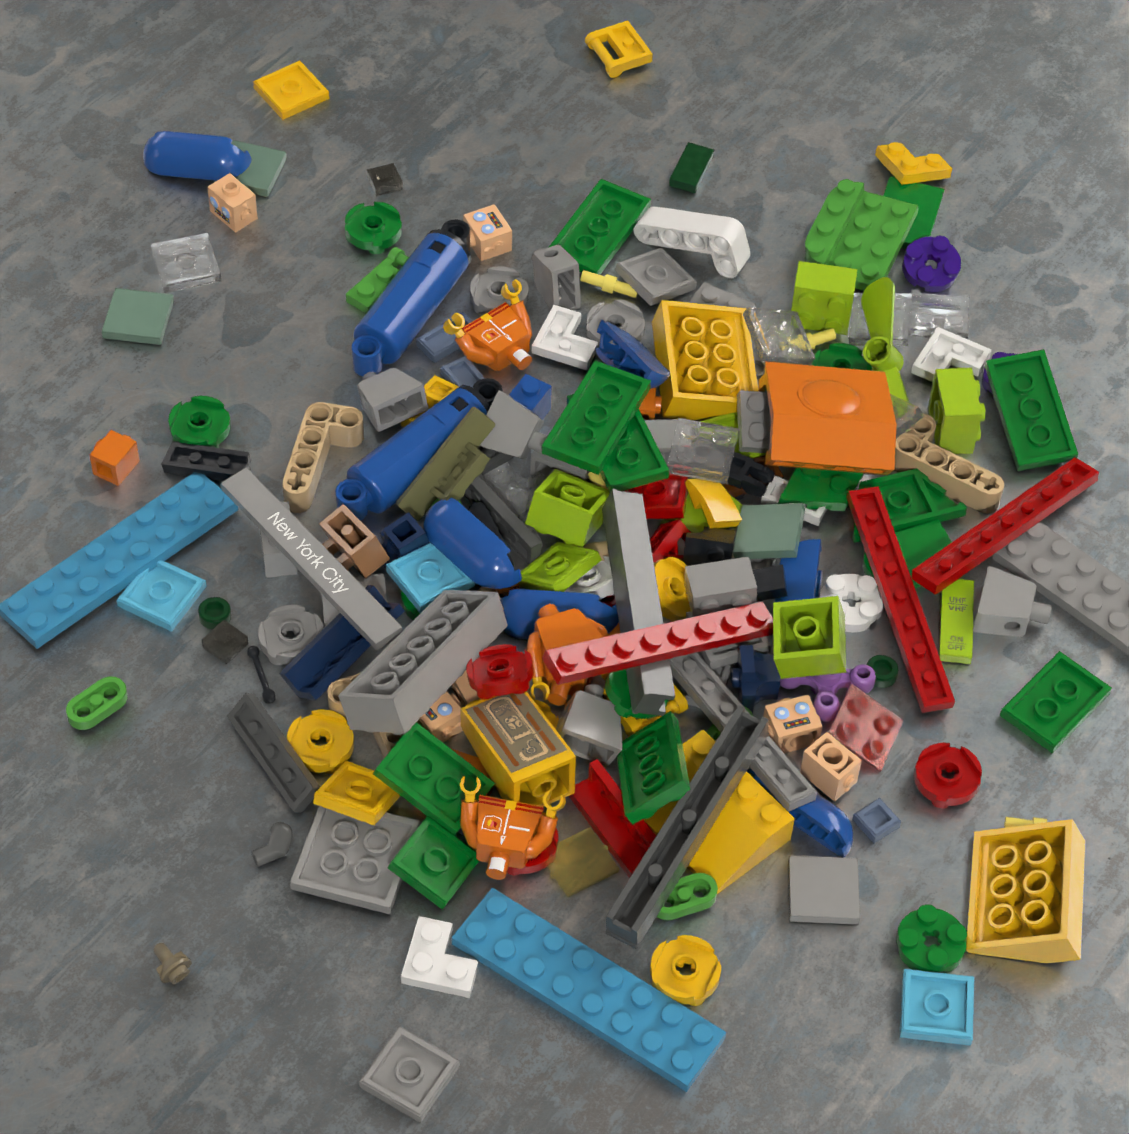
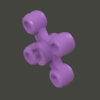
(826, 687)

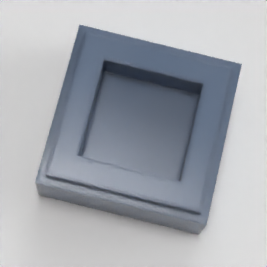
(876, 820)

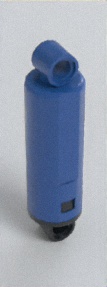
(411, 297)
(389, 469)

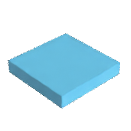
(425, 575)
(162, 594)
(937, 1007)

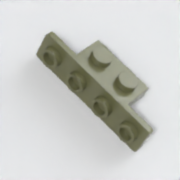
(451, 467)

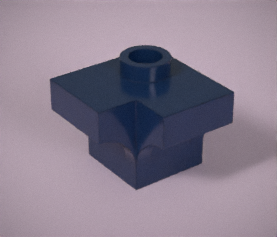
(402, 537)
(755, 677)

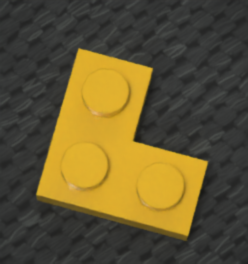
(912, 169)

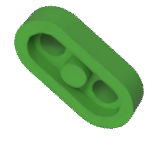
(94, 703)
(685, 901)

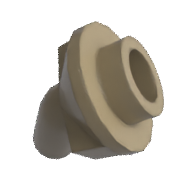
(173, 967)

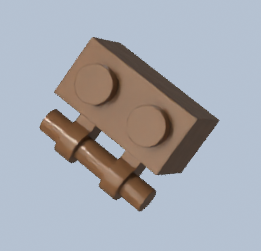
(354, 541)

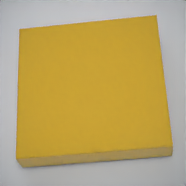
(291, 90)
(356, 793)

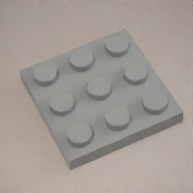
(350, 859)

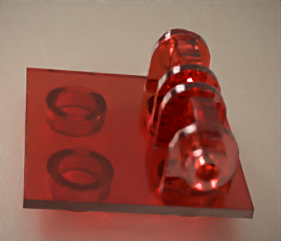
(865, 727)

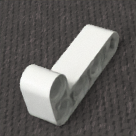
(697, 232)

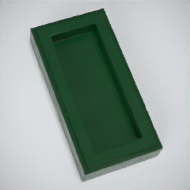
(691, 167)

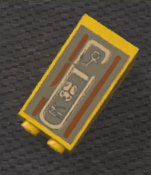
(519, 748)

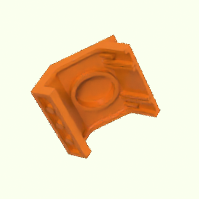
(829, 418)

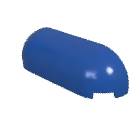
(194, 156)
(629, 354)
(470, 545)
(802, 572)
(523, 606)
(821, 822)

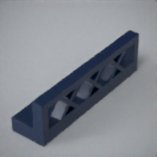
(330, 653)

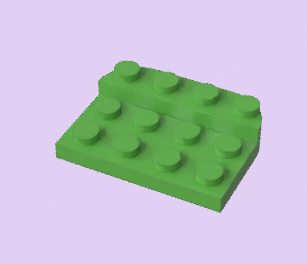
(859, 231)

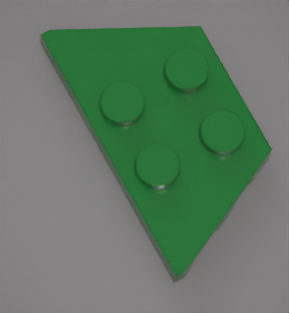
(820, 488)
(912, 500)

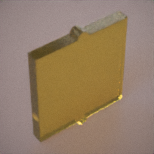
(581, 862)

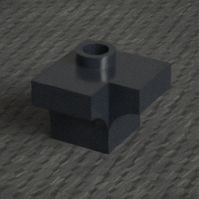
(708, 546)

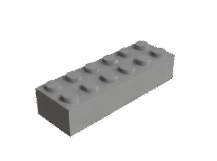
(423, 661)

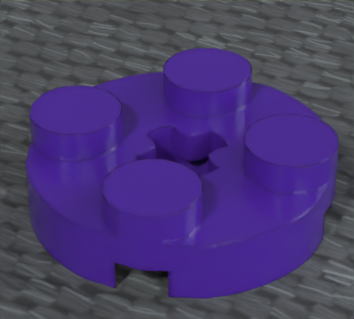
(934, 249)

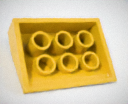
(706, 358)
(744, 832)
(1027, 892)

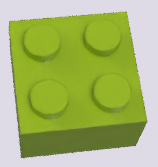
(824, 296)
(956, 409)
(567, 508)
(809, 637)

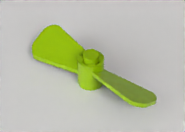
(879, 351)

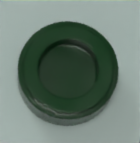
(214, 611)
(885, 670)

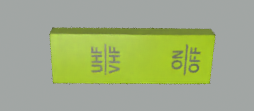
(956, 622)

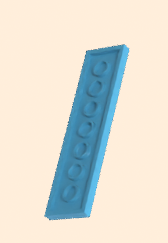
(116, 558)
(589, 989)

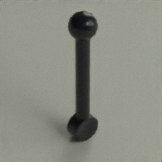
(268, 694)

